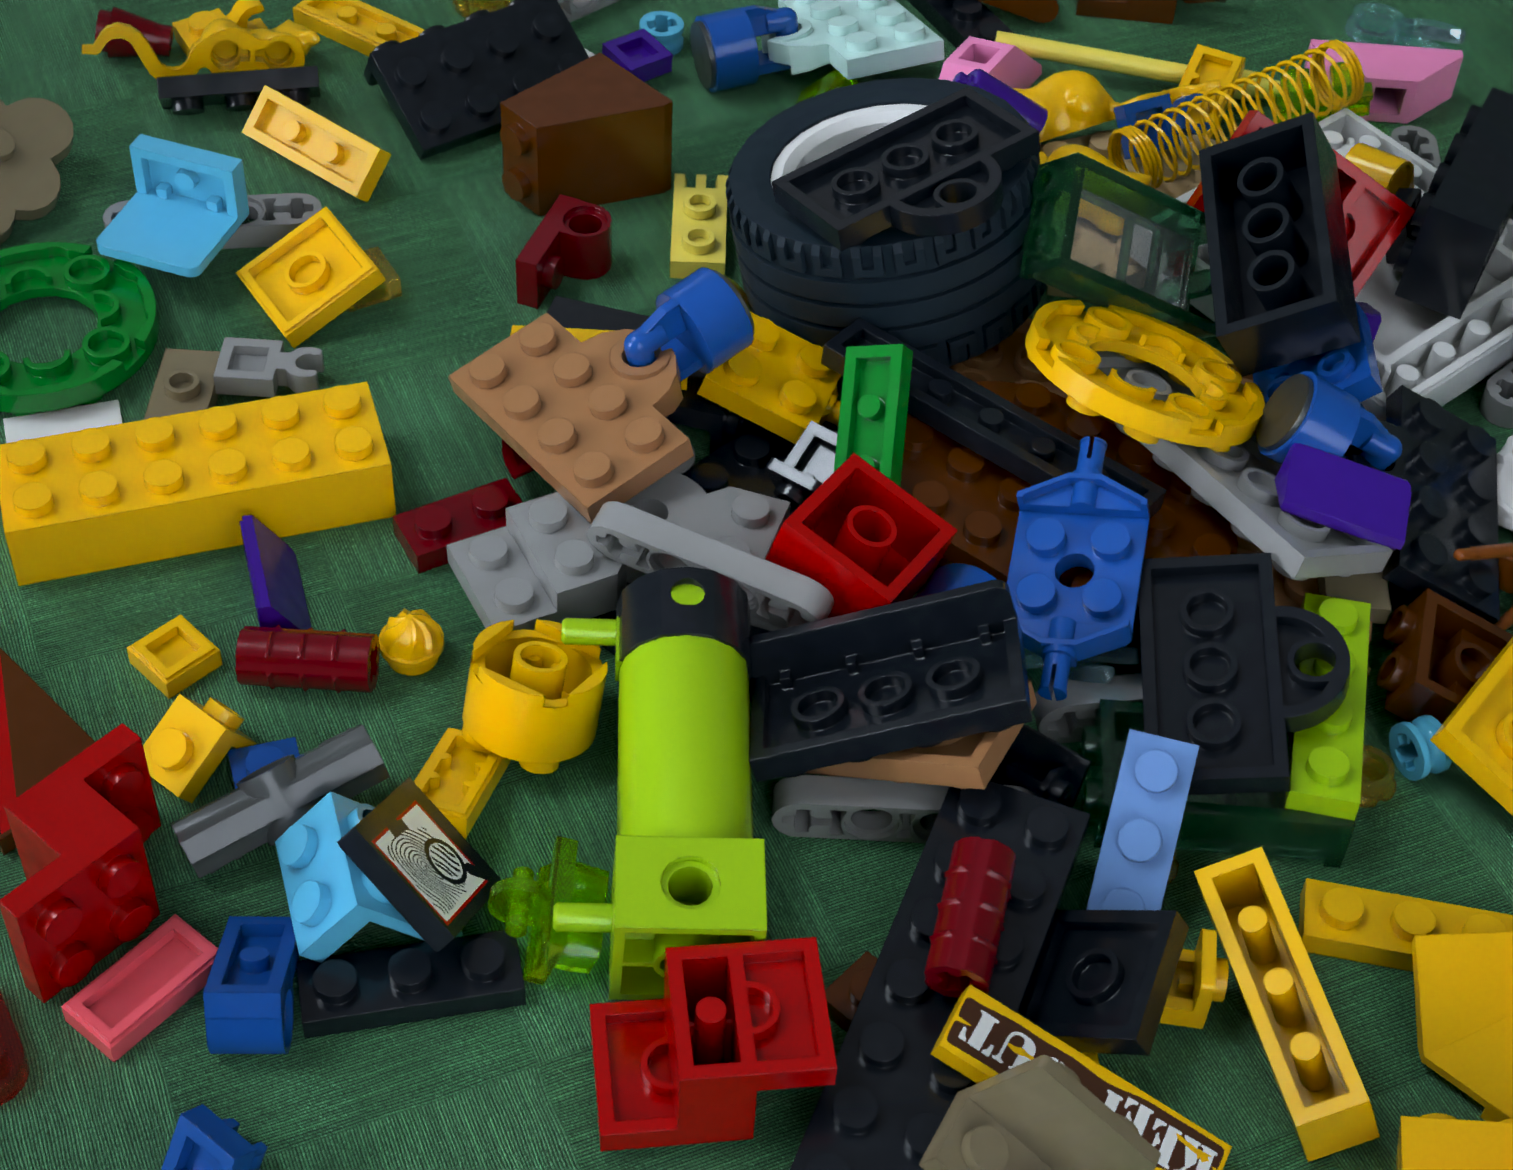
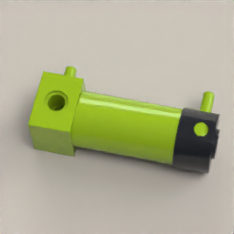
(684, 777)

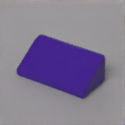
(1344, 495)
(273, 577)

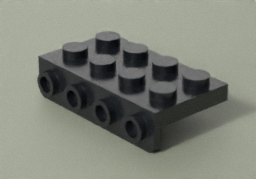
(455, 76)
(887, 680)

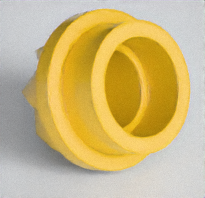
(411, 642)

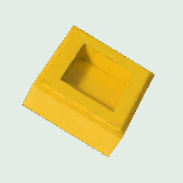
(174, 656)

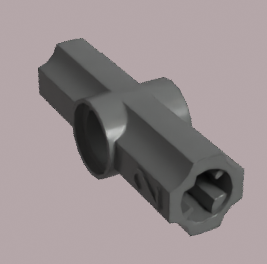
(277, 798)

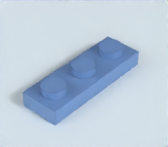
(1143, 823)

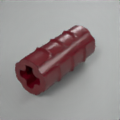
(307, 659)
(970, 916)

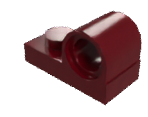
(568, 242)

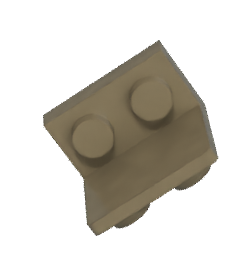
(1035, 1121)

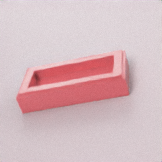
(142, 988)

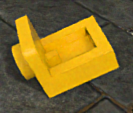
(192, 744)
(1196, 983)

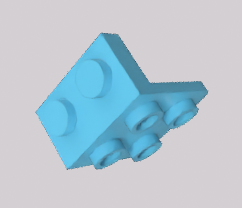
(182, 207)
(324, 887)

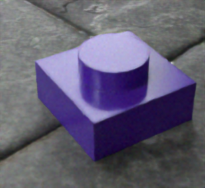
(639, 54)

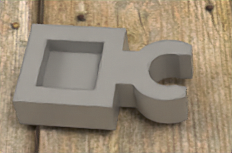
(262, 365)

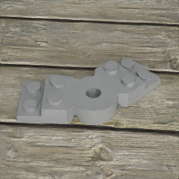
(552, 572)

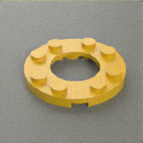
(1064, 350)

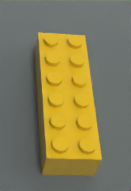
(189, 478)

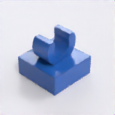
(210, 1143)

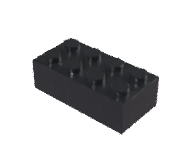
(1461, 212)
(1278, 246)

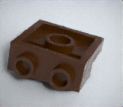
(1435, 656)

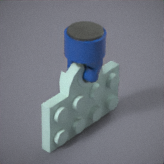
(807, 34)

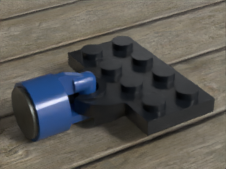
(1434, 450)

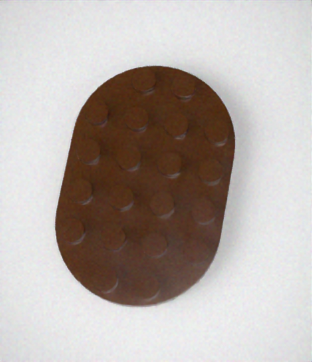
(983, 502)

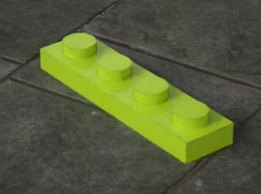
(1329, 756)

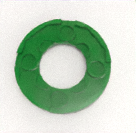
(108, 354)

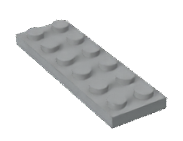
(1245, 493)

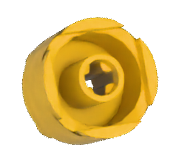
(533, 695)

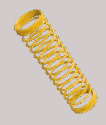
(1318, 82)

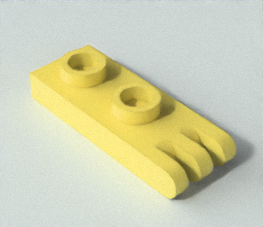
(698, 226)

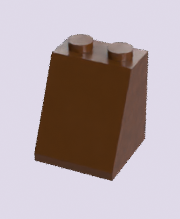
(586, 137)

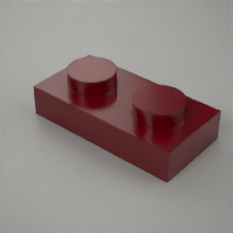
(431, 527)

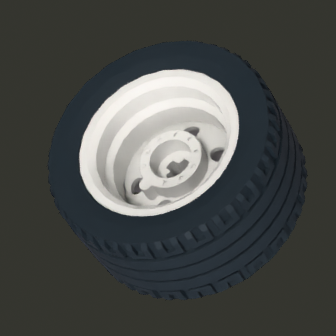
(932, 292)

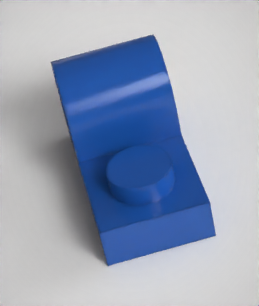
(252, 987)

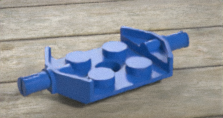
(1071, 524)

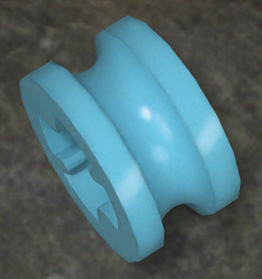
(665, 28)
(1413, 750)

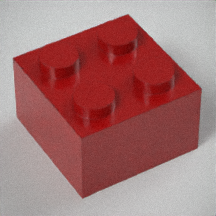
(862, 539)

